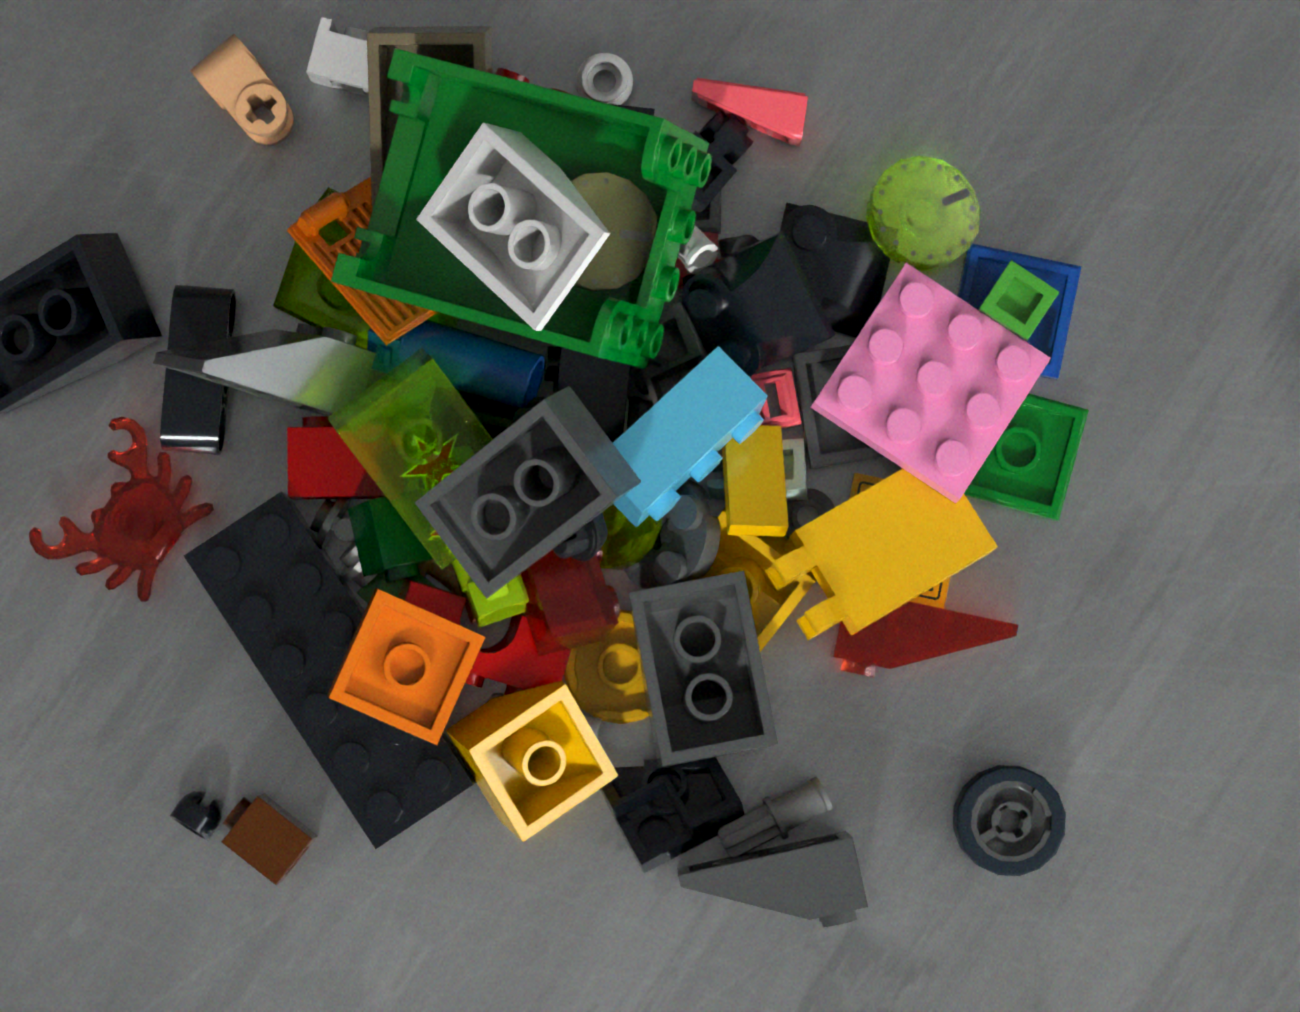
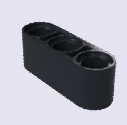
(194, 407)

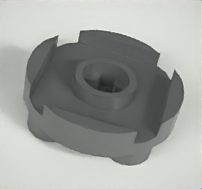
(692, 546)

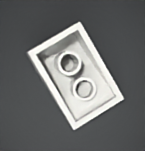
(515, 222)

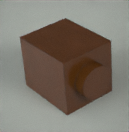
(267, 837)

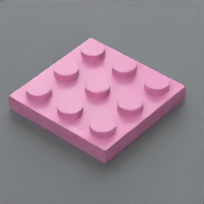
(931, 383)

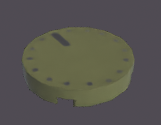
(632, 229)

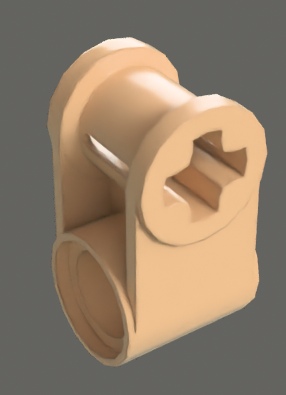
(241, 87)

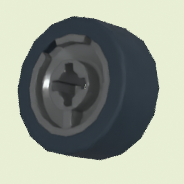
(979, 813)

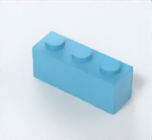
(685, 432)

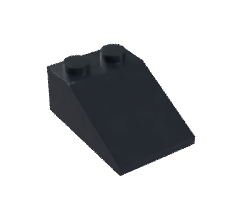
(70, 317)

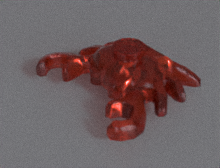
(136, 523)

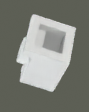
(339, 58)

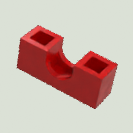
(510, 660)

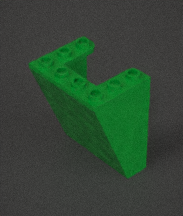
(436, 122)

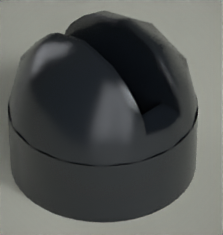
(196, 818)

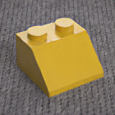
(532, 756)

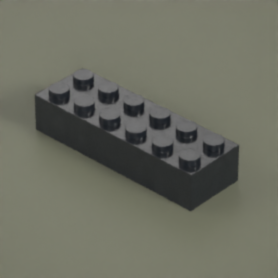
(296, 628)

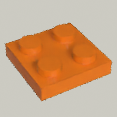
(405, 666)

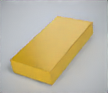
(756, 484)

